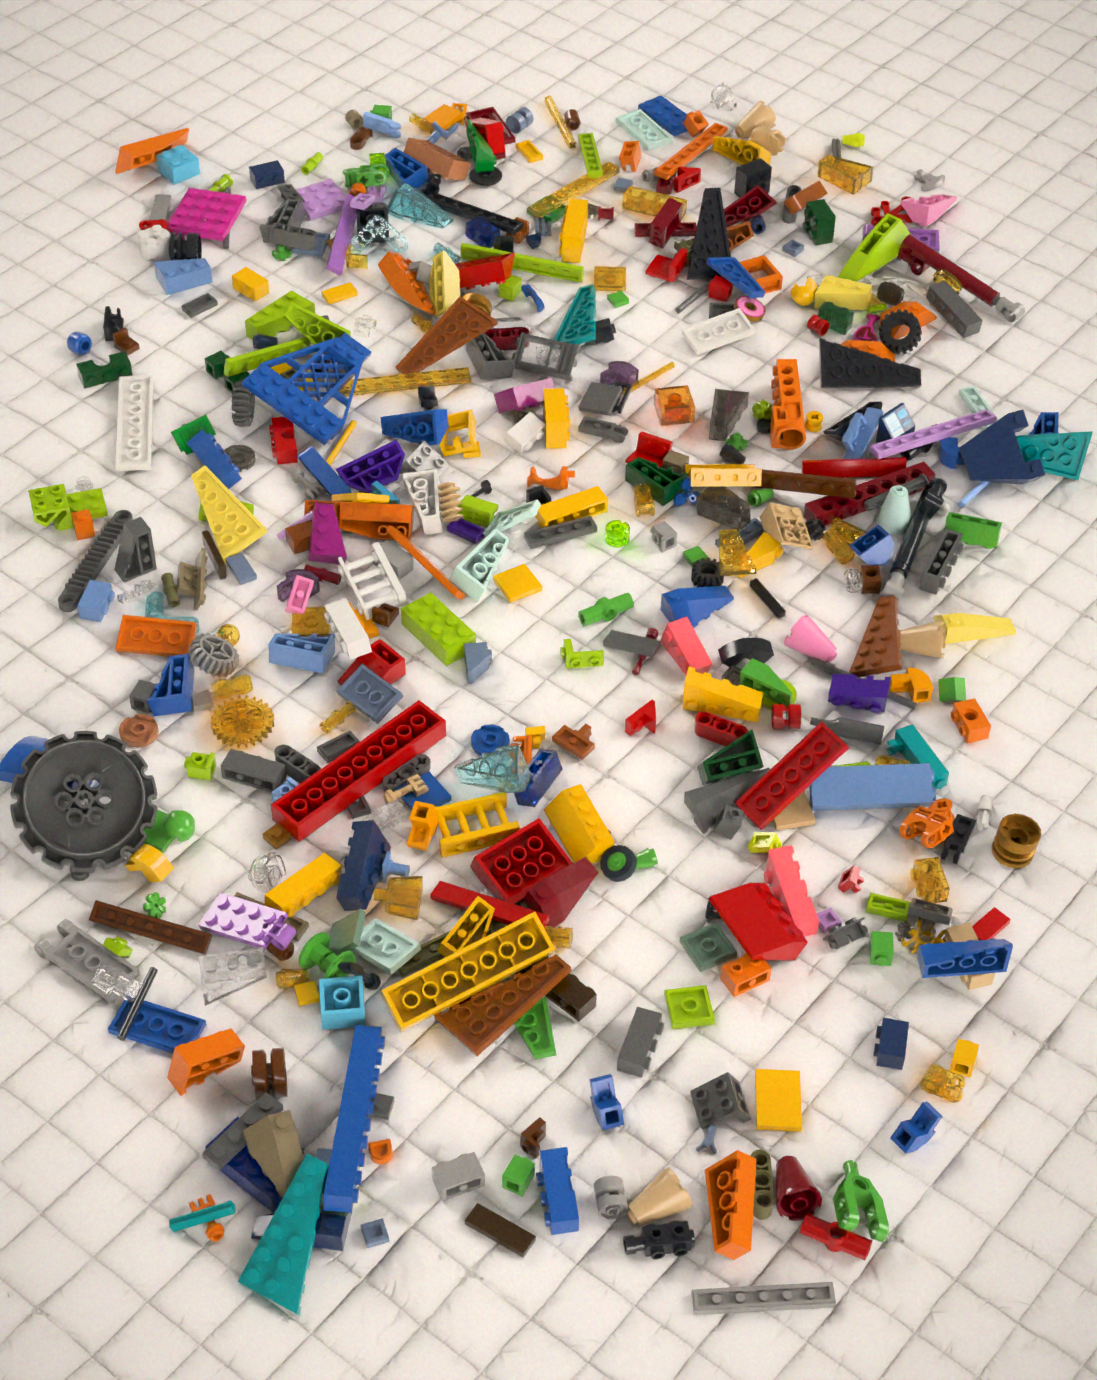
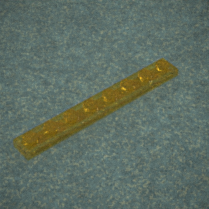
(571, 191)
(408, 381)

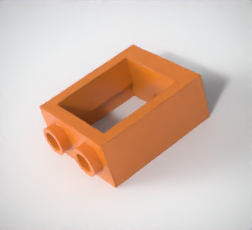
(772, 281)

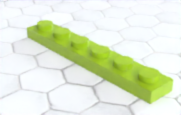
(590, 155)
(252, 360)

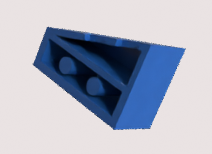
(557, 1191)

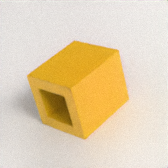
(964, 1057)

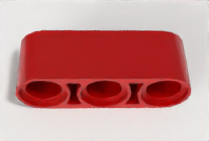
(717, 728)

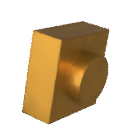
(277, 836)

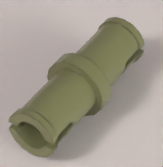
(170, 590)

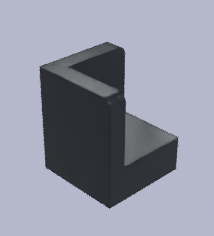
(504, 243)
(538, 493)

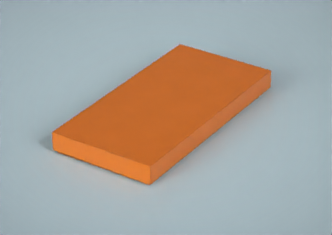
(155, 636)

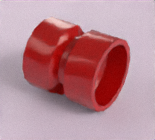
(793, 716)

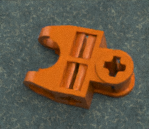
(930, 823)

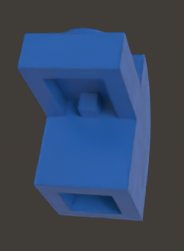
(949, 452)
(604, 1102)
(918, 1130)

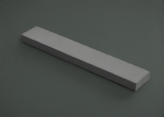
(763, 1298)

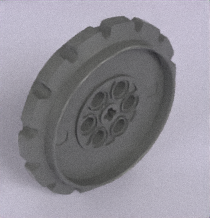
(87, 842)

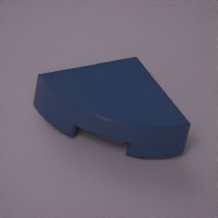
(534, 240)

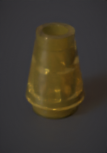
(289, 977)

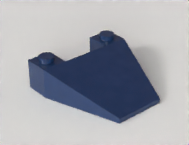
(997, 455)

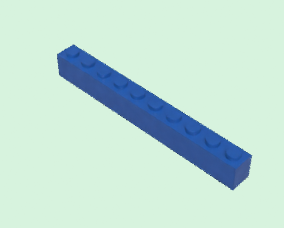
(353, 1119)

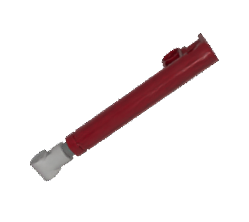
(922, 257)

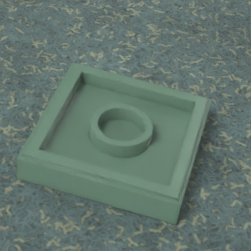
(347, 932)
(708, 947)

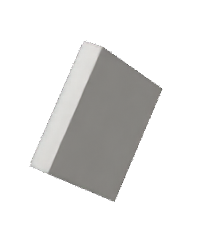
(510, 322)

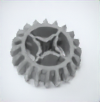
(213, 655)

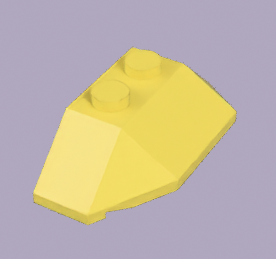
(443, 283)

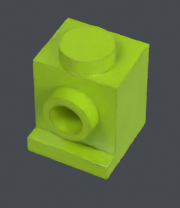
(200, 765)

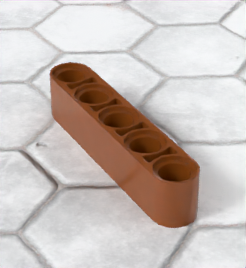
(798, 201)

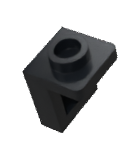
(427, 396)

